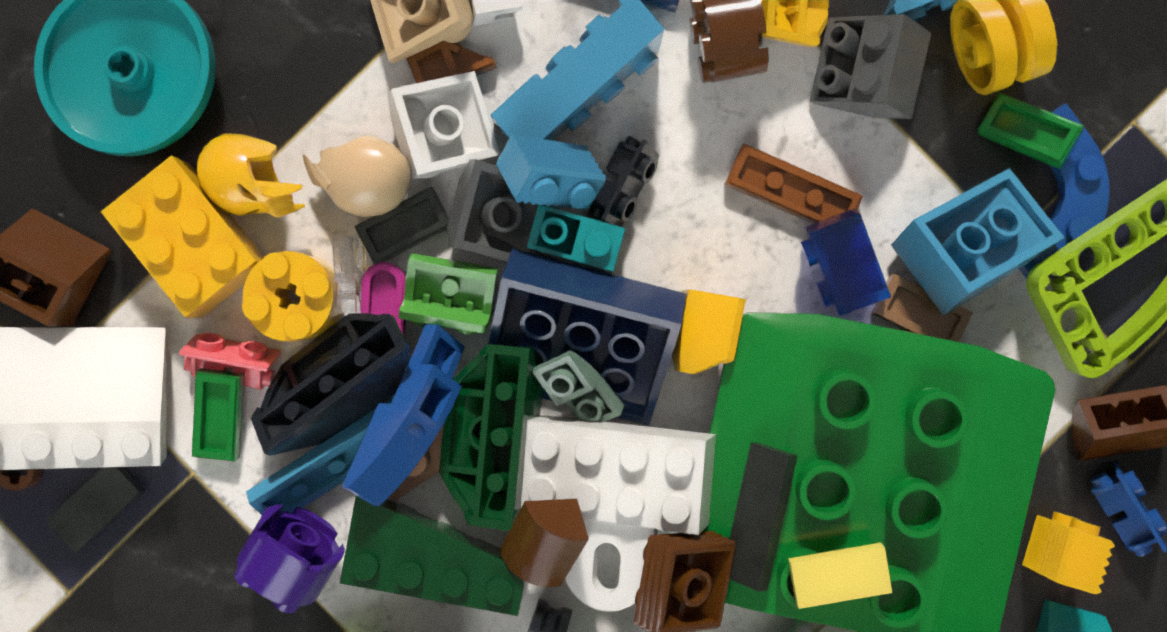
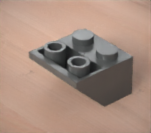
(871, 65)

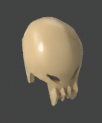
(362, 176)

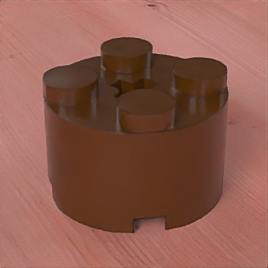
(729, 38)

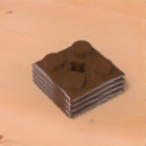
(684, 582)

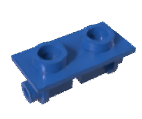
(1139, 526)

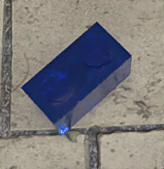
(846, 262)

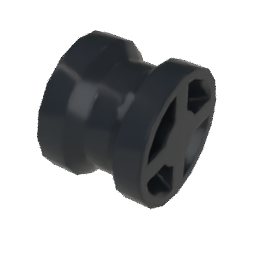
(549, 618)

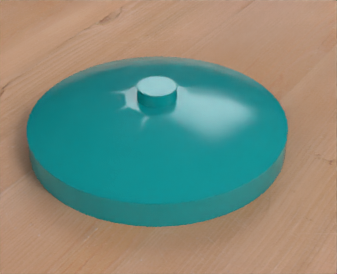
(124, 72)

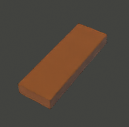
(788, 186)

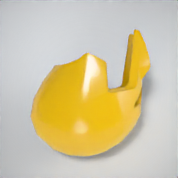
(241, 178)

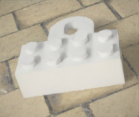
(626, 487)

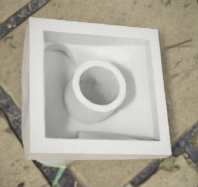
(442, 124)

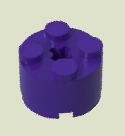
(289, 557)

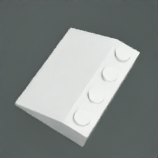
(82, 397)

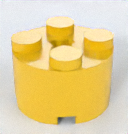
(268, 302)

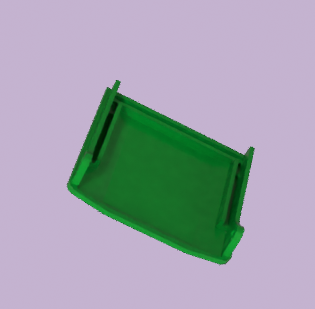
(895, 448)

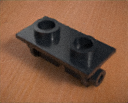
(634, 165)

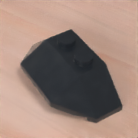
(332, 383)

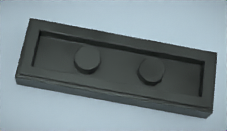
(760, 514)

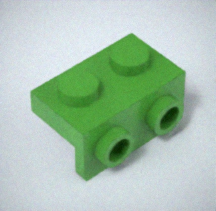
(449, 294)

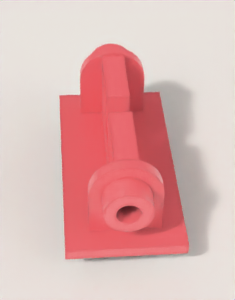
(217, 353)

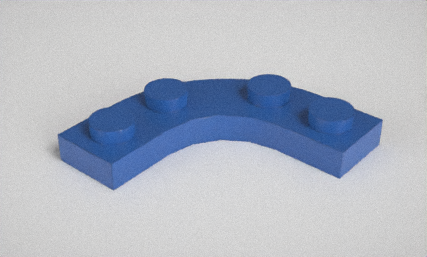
(1081, 191)

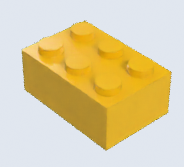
(183, 238)

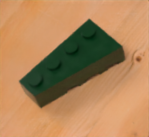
(426, 559)

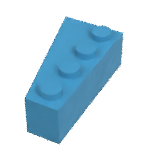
(583, 75)

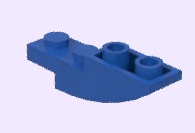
(407, 426)

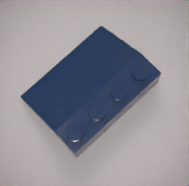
(606, 319)

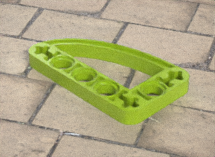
(1068, 290)

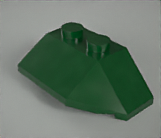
(488, 435)

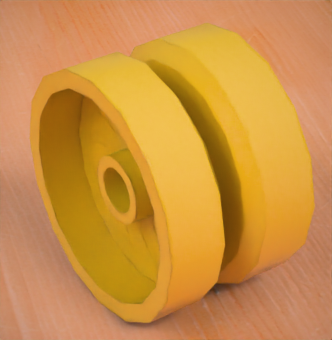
(1002, 41)

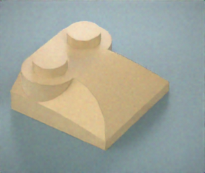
(419, 24)

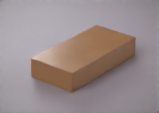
(916, 313)

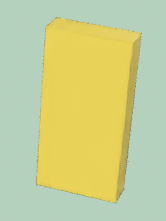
(840, 575)

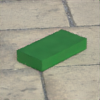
(1030, 130)
(217, 414)

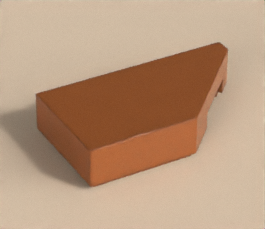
(447, 60)

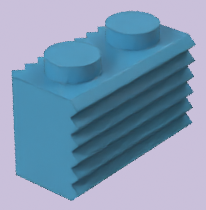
(550, 172)

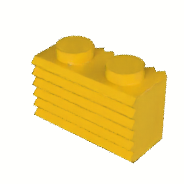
(1068, 552)

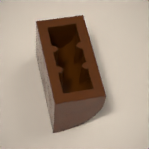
(1120, 423)
(545, 541)

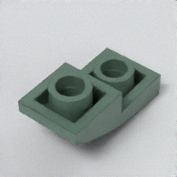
(580, 386)

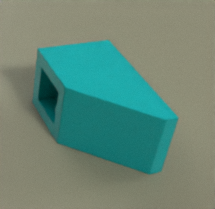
(576, 239)

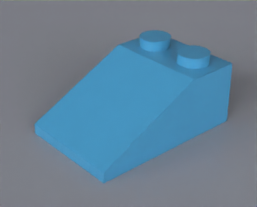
(975, 240)

